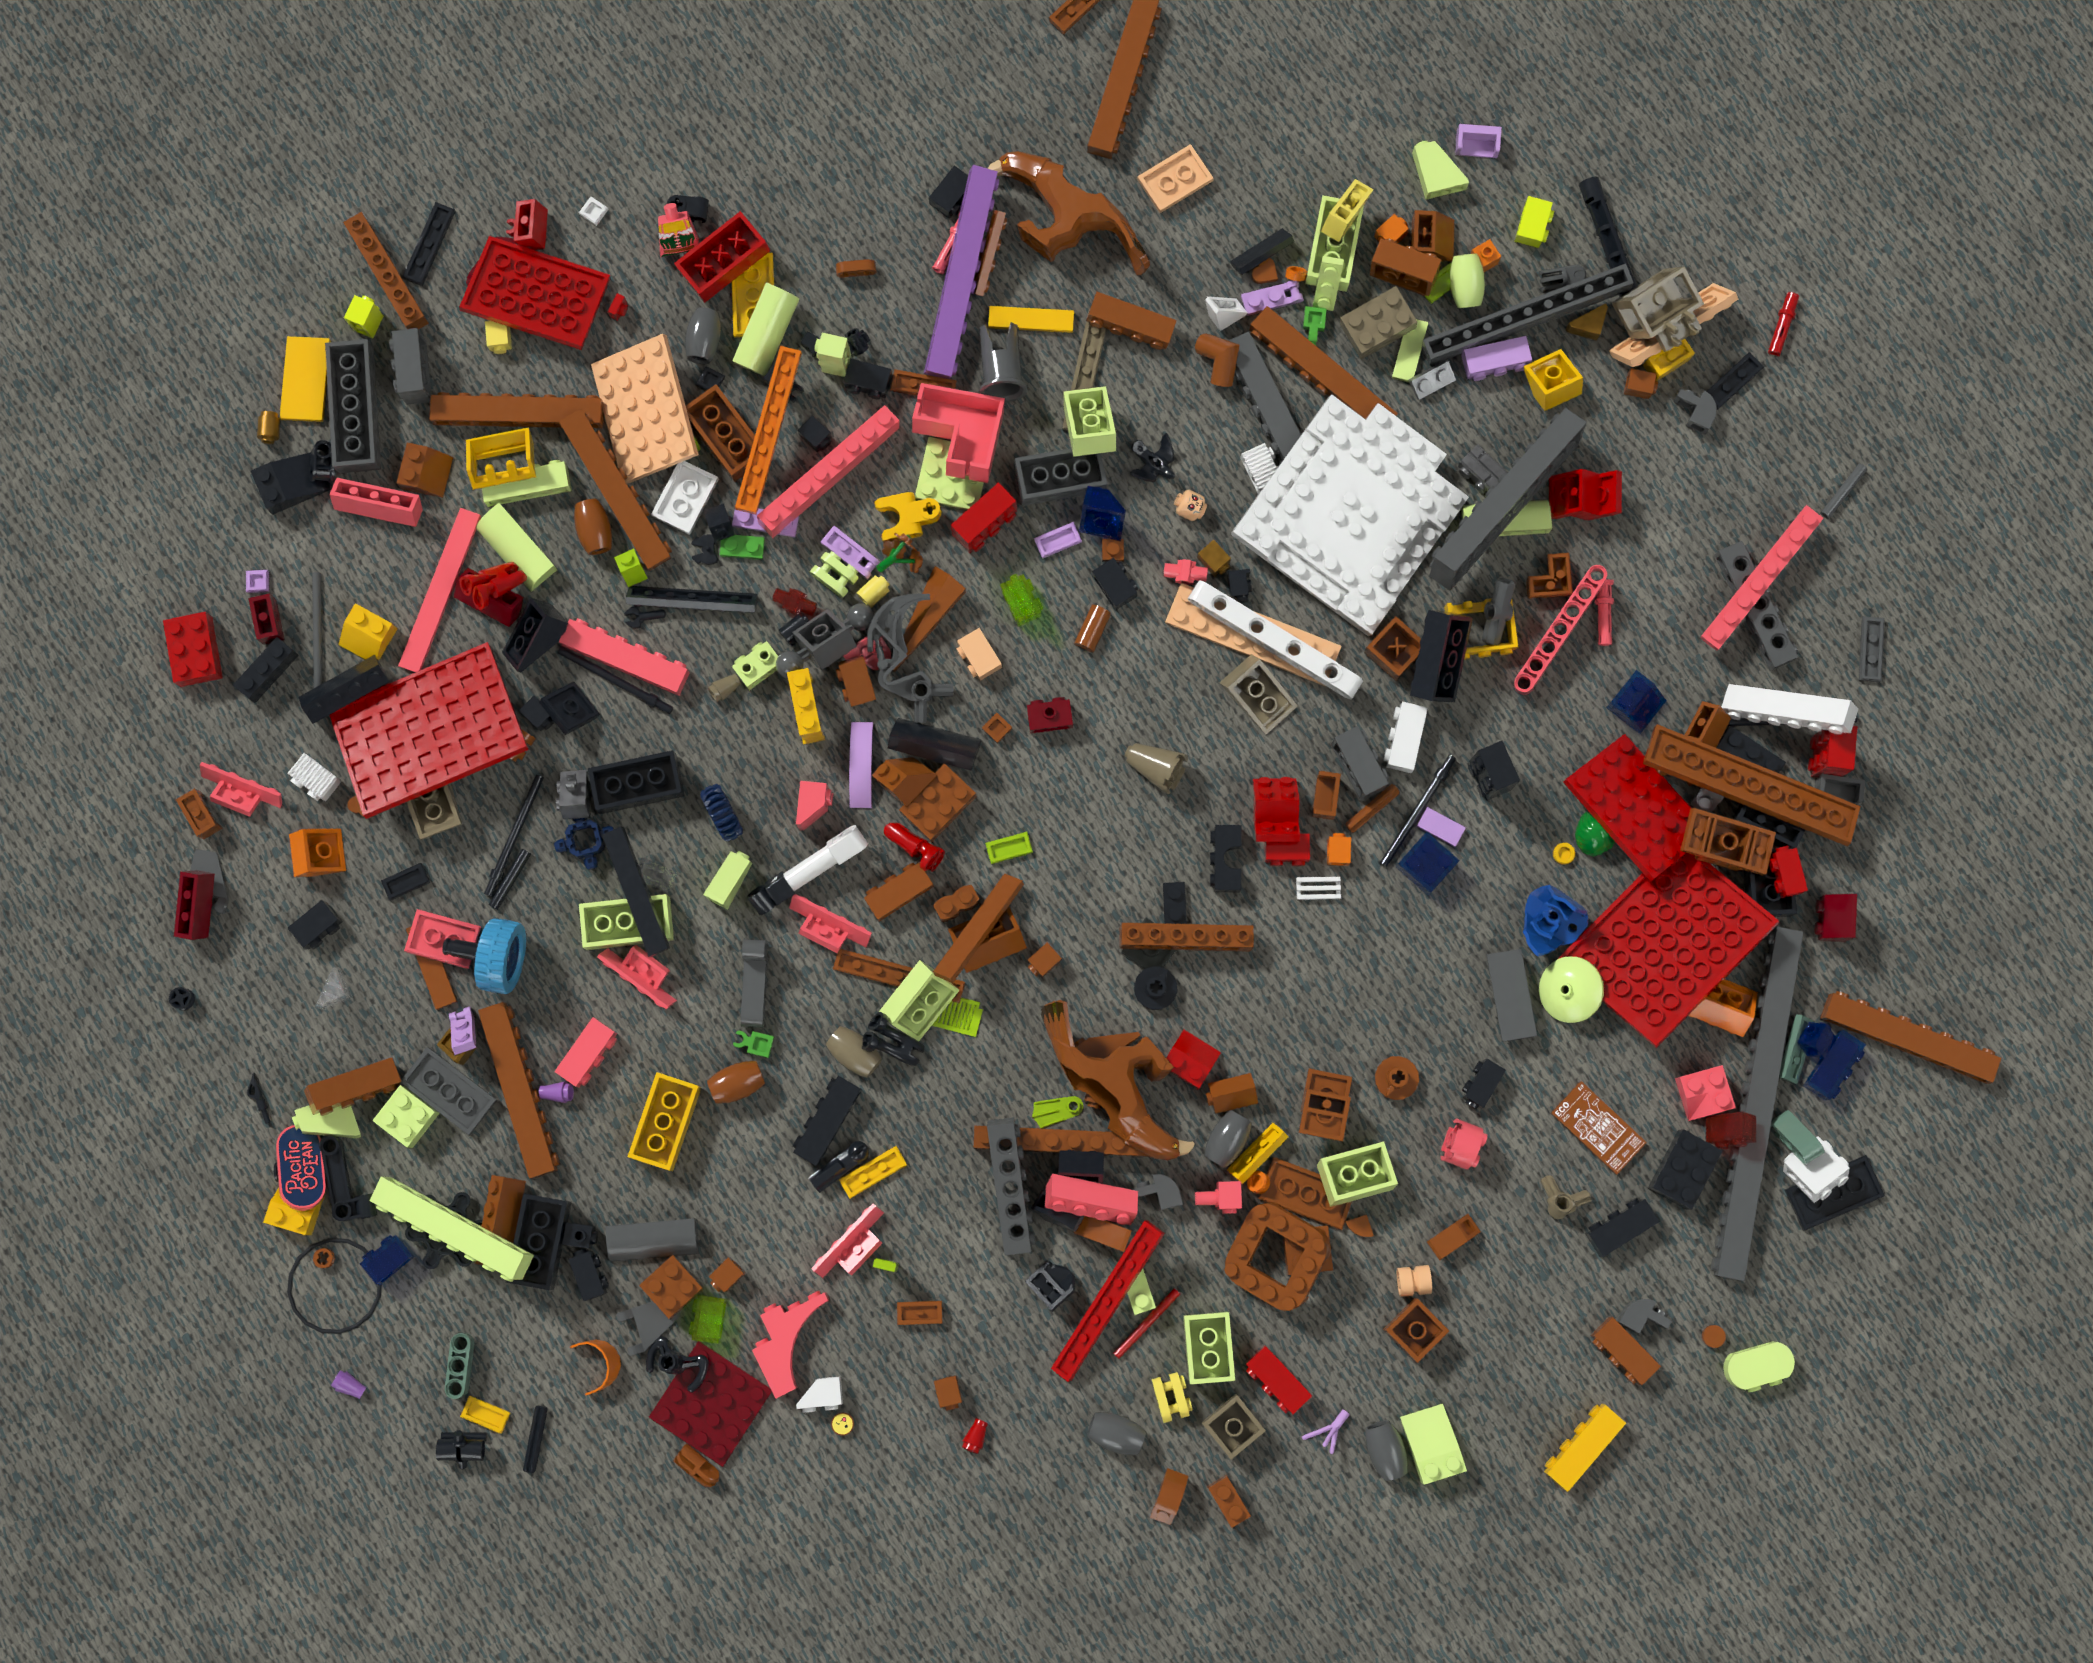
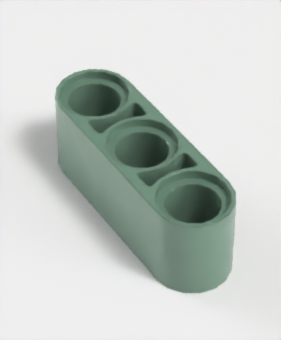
(1797, 1137)
(454, 1375)

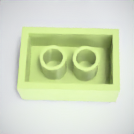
(1089, 421)
(1357, 1174)
(1209, 1348)

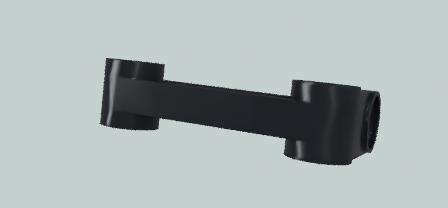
(339, 1184)

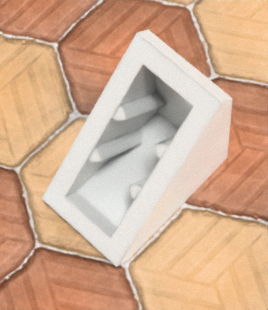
(1224, 311)

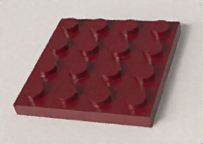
(717, 1411)

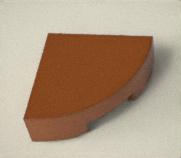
(1360, 1226)

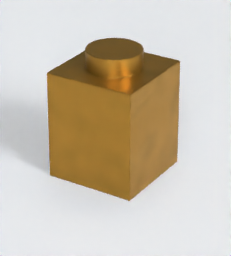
(1214, 558)

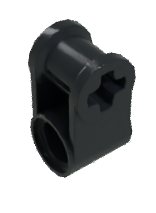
(695, 206)
(321, 465)

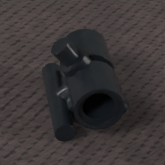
(461, 1447)

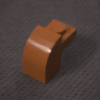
(1169, 1496)

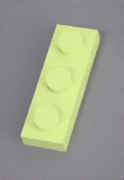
(1328, 283)

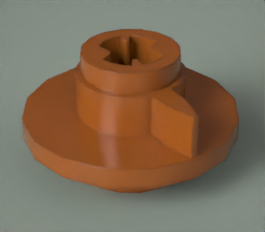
(1396, 1078)

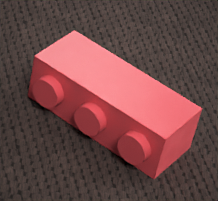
(586, 1053)

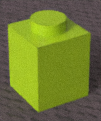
(630, 568)

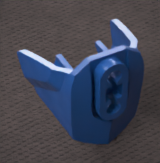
(1544, 929)

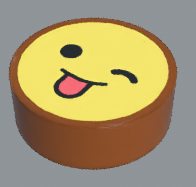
(842, 1423)

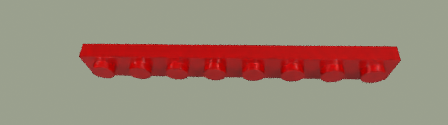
(1107, 1300)

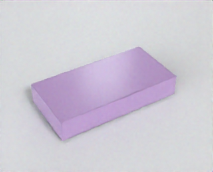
(1057, 540)
(1441, 827)

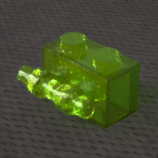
(1021, 599)

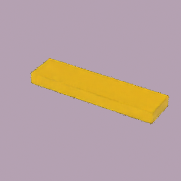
(1031, 319)

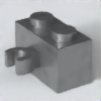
(574, 794)

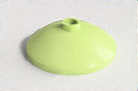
(1584, 993)

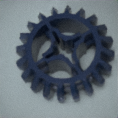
(721, 812)

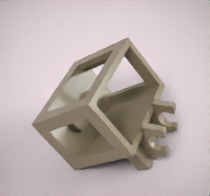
(1660, 310)

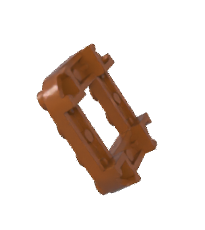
(1271, 1291)

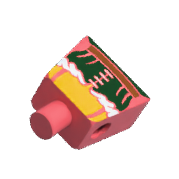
(676, 231)

